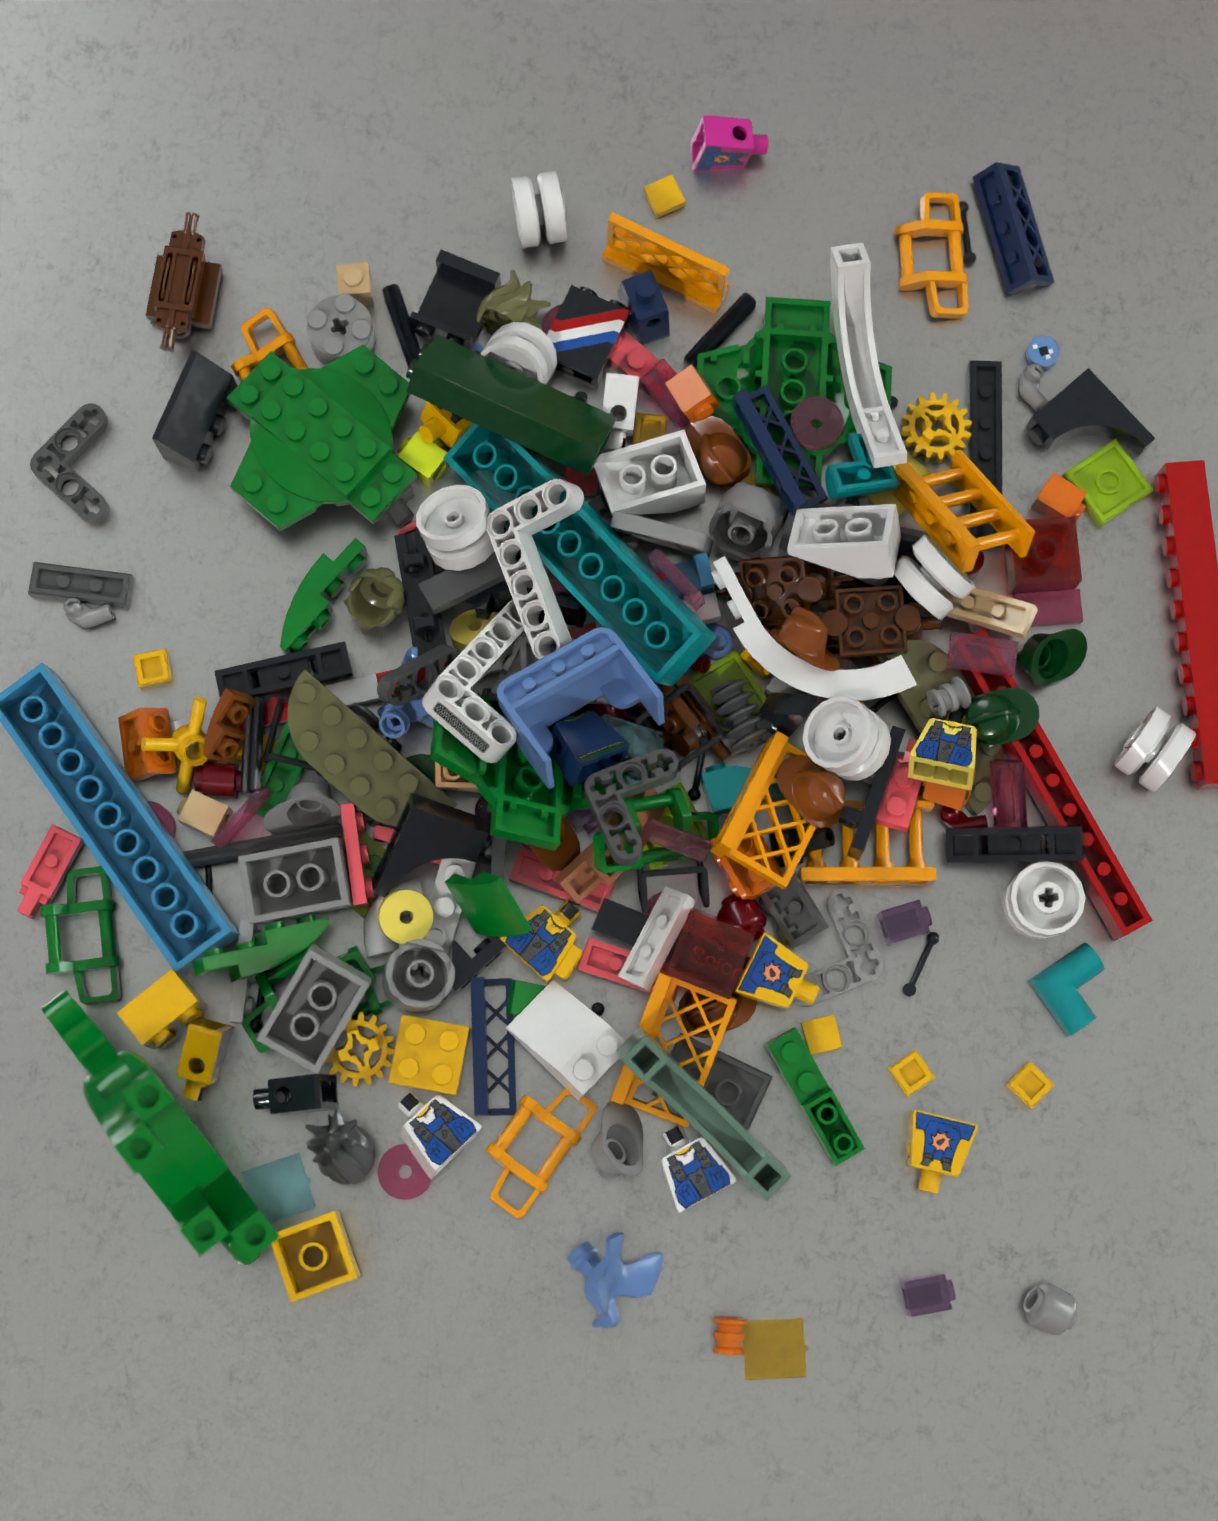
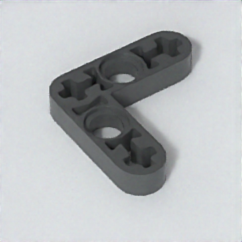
(63, 459)
(432, 661)
(613, 799)

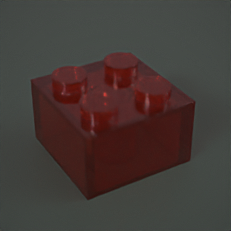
(1050, 561)
(711, 953)

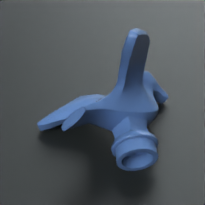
(397, 719)
(611, 1278)

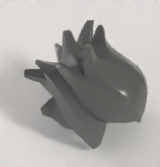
(342, 1150)

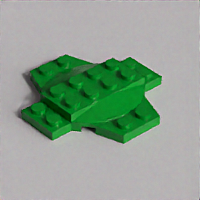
(796, 362)
(321, 437)
(515, 793)

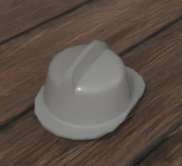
(306, 807)
(620, 1142)

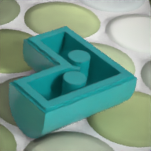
(859, 476)
(1059, 985)

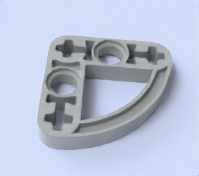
(662, 533)

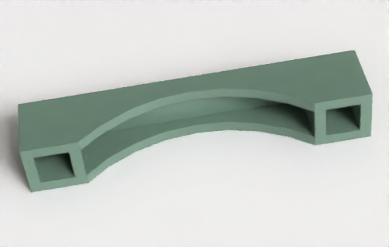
(703, 1112)

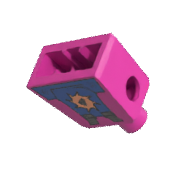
(725, 144)

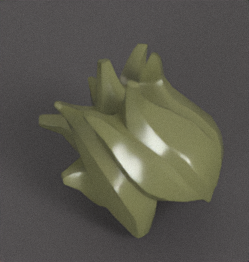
(509, 305)
(375, 598)

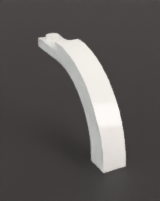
(858, 356)
(854, 683)

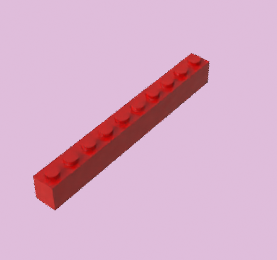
(1194, 604)
(1064, 806)

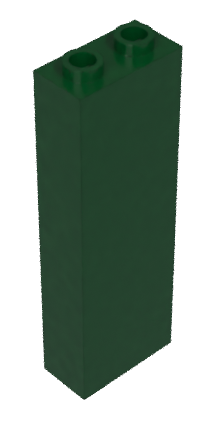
(510, 404)

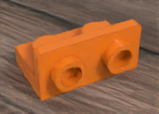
(140, 724)
(743, 881)

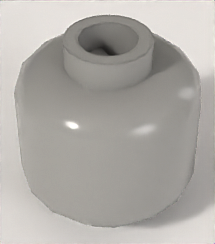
(1050, 1309)

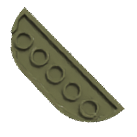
(929, 670)
(353, 754)

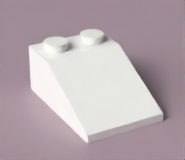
(652, 476)
(848, 539)
(567, 1038)

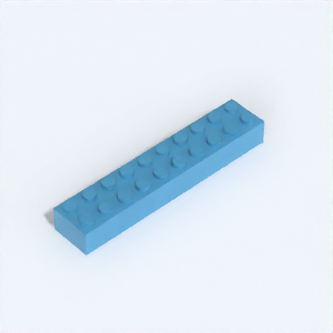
(114, 819)

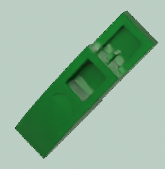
(310, 606)
(272, 948)
(814, 1096)

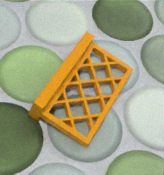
(673, 265)
(748, 803)
(651, 1021)

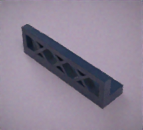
(1010, 227)
(771, 453)
(480, 1051)

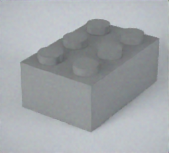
(296, 881)
(314, 1009)

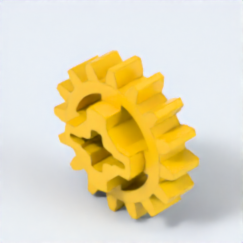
(942, 417)
(373, 1042)

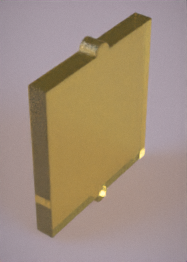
(774, 1349)

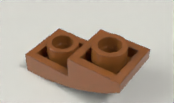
(224, 731)

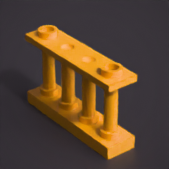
(951, 532)
(882, 871)

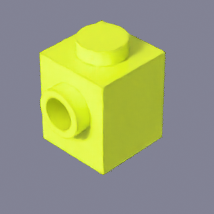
(423, 458)

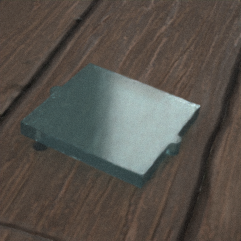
(280, 1187)

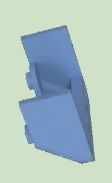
(567, 681)

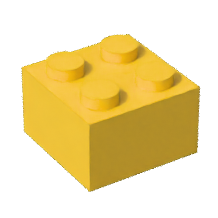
(163, 1010)
(429, 1055)
(315, 1256)

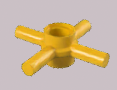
(179, 744)

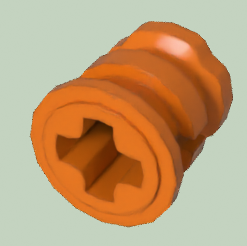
(729, 1335)

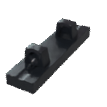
(499, 595)
(425, 627)
(282, 672)
(862, 820)
(1014, 844)

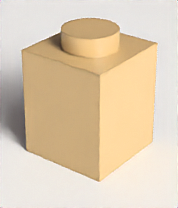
(356, 281)
(203, 814)

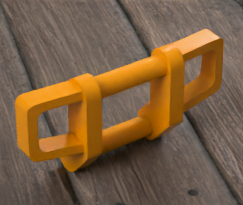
(935, 279)
(282, 344)
(537, 1182)

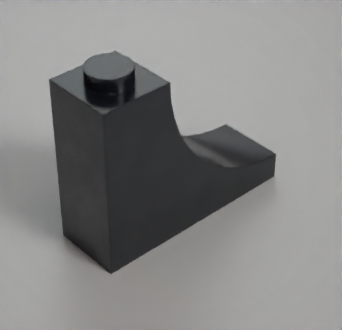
(1088, 409)
(426, 834)

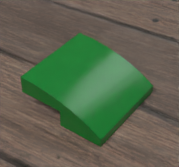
(488, 905)

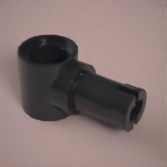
(820, 839)

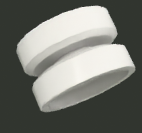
(543, 209)
(523, 350)
(455, 527)
(928, 581)
(846, 738)
(1158, 751)
(1059, 888)

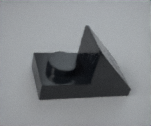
(786, 711)
(469, 967)

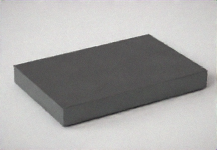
(730, 1081)

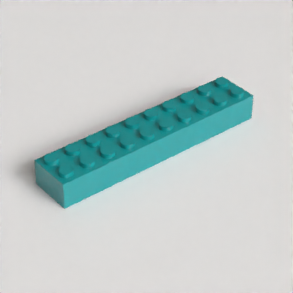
(589, 559)

